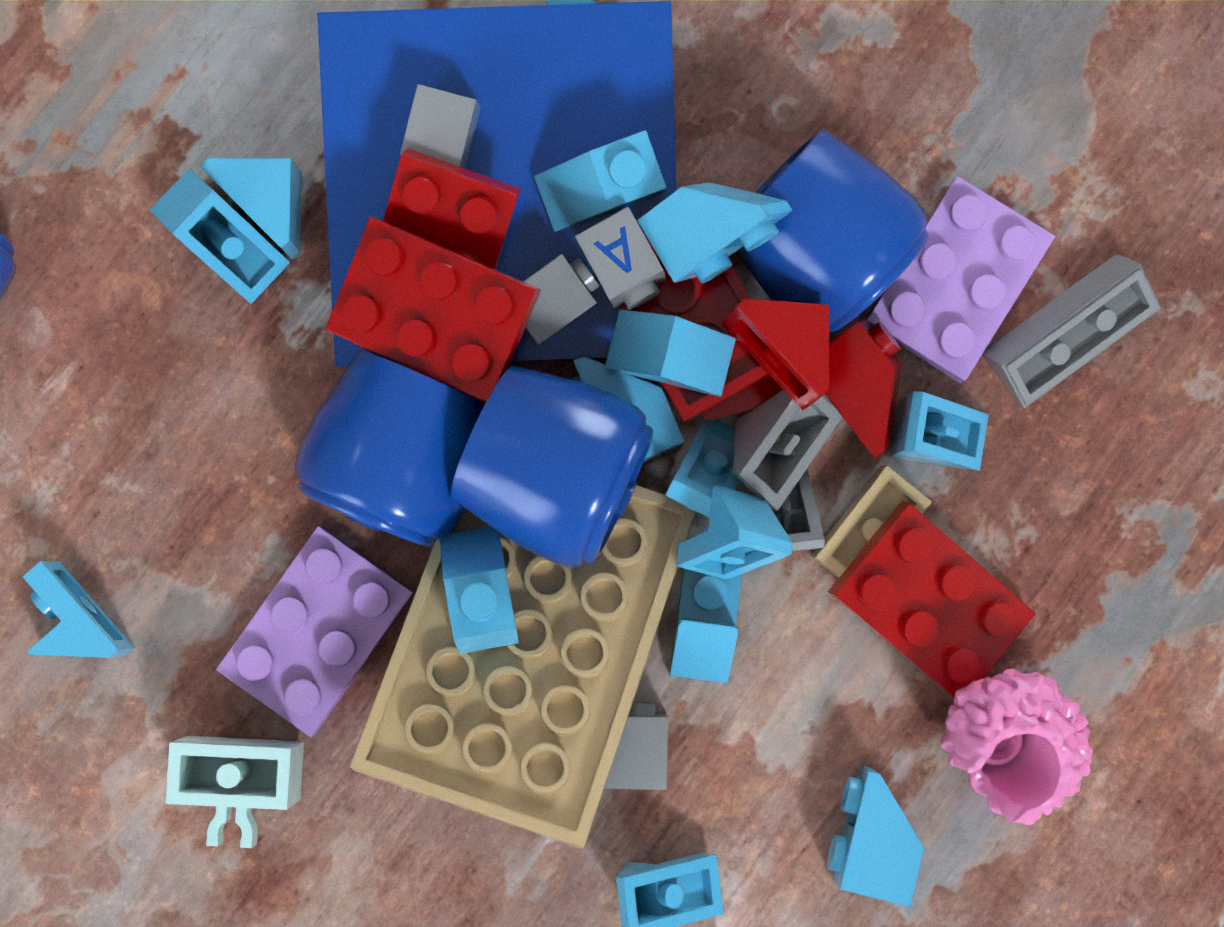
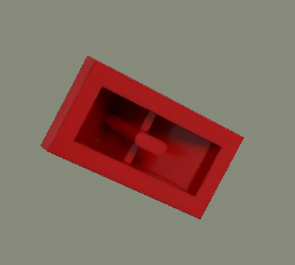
(787, 342)

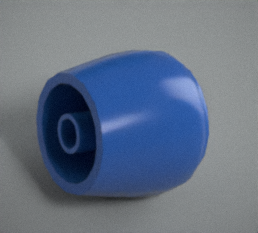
(846, 231)
(388, 449)
(552, 464)

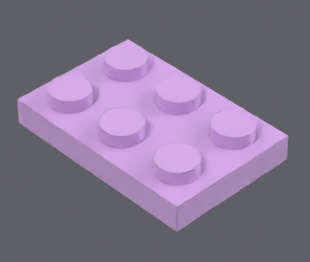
(961, 280)
(315, 631)

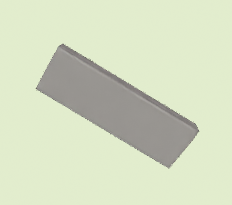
(1072, 329)

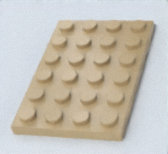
(536, 721)

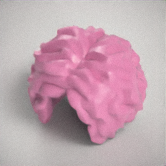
(1018, 743)

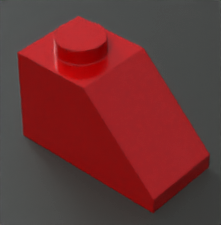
(865, 382)

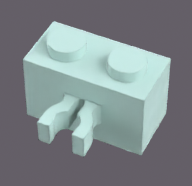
(234, 775)

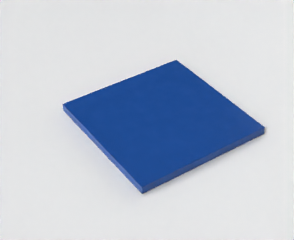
(547, 92)

